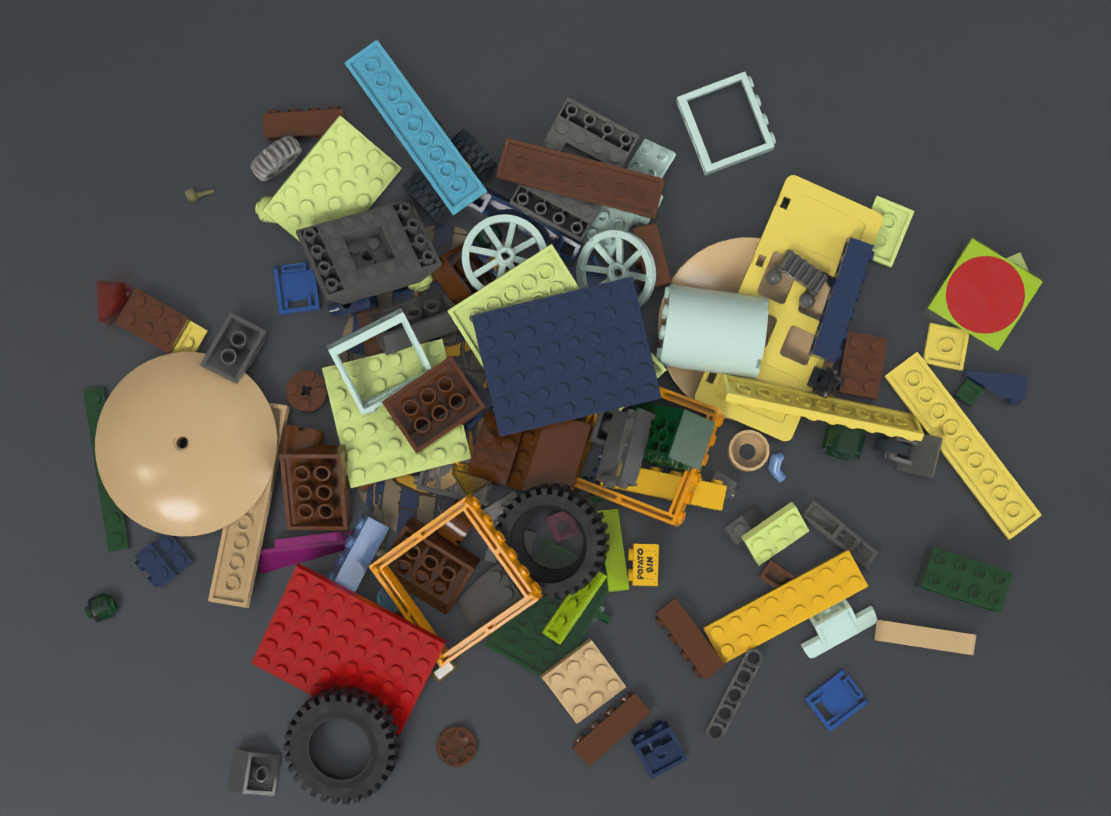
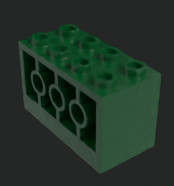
(676, 437)
(963, 579)

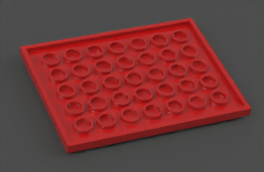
(339, 639)

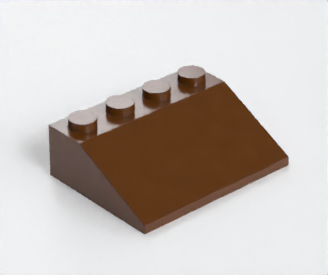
(434, 405)
(550, 455)
(316, 488)
(433, 567)

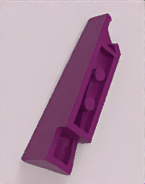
(301, 549)

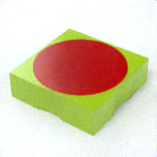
(985, 293)

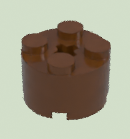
(295, 391)
(300, 438)
(456, 528)

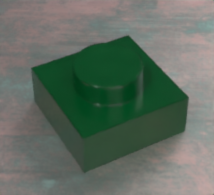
(969, 392)

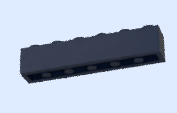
(841, 300)

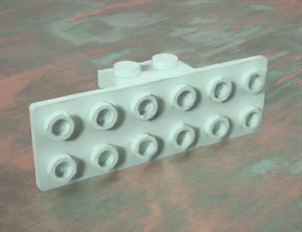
(648, 159)

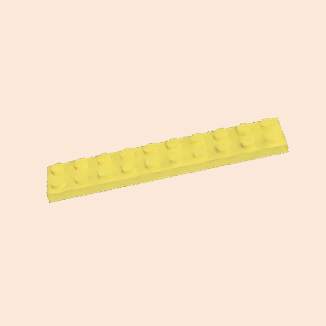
(832, 410)
(963, 446)

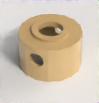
(760, 445)

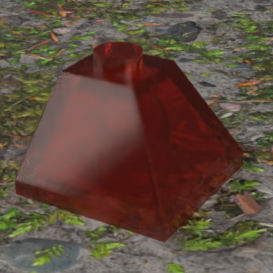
(111, 300)

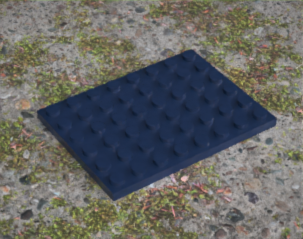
(566, 356)

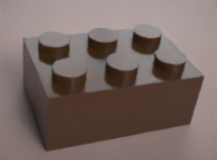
(650, 236)
(152, 321)
(862, 365)
(493, 454)

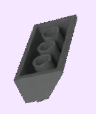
(426, 316)

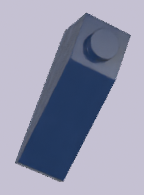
(1004, 386)

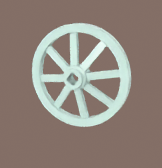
(485, 224)
(614, 266)

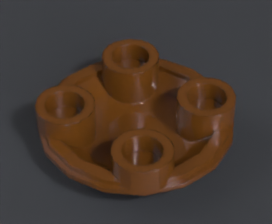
(456, 746)

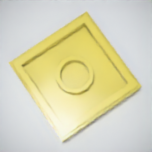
(945, 346)

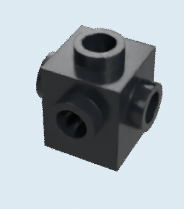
(825, 382)

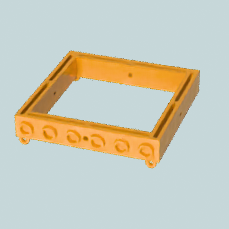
(684, 492)
(495, 541)

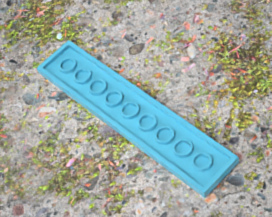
(415, 127)

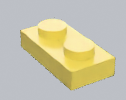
(191, 338)

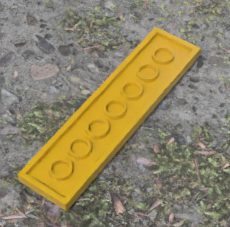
(785, 606)

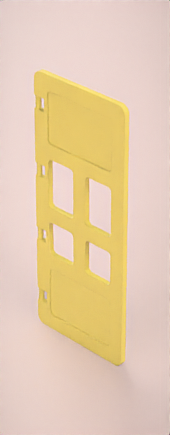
(816, 230)

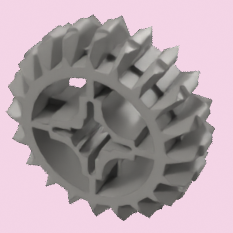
(276, 158)

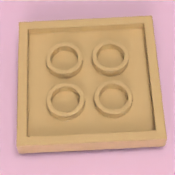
(583, 681)

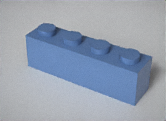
(358, 552)

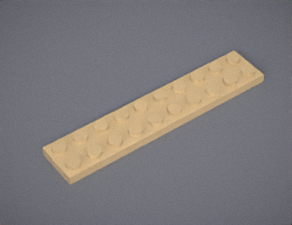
(243, 540)

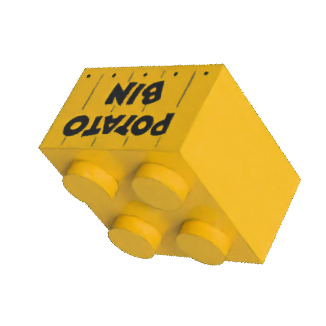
(644, 564)

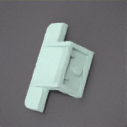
(836, 626)

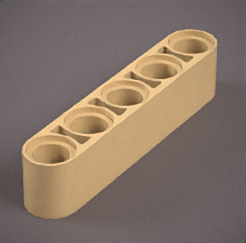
(925, 637)

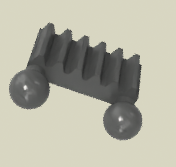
(801, 272)

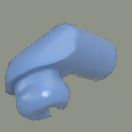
(774, 466)

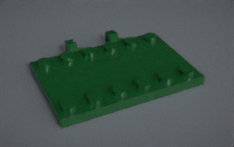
(522, 636)

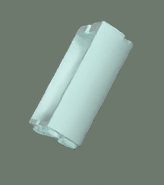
(713, 331)

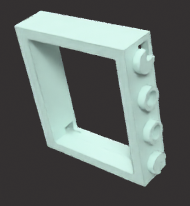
(695, 136)
(363, 334)

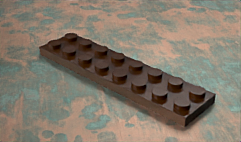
(580, 178)

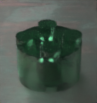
(843, 442)

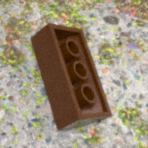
(452, 276)

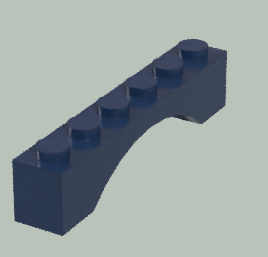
(495, 204)

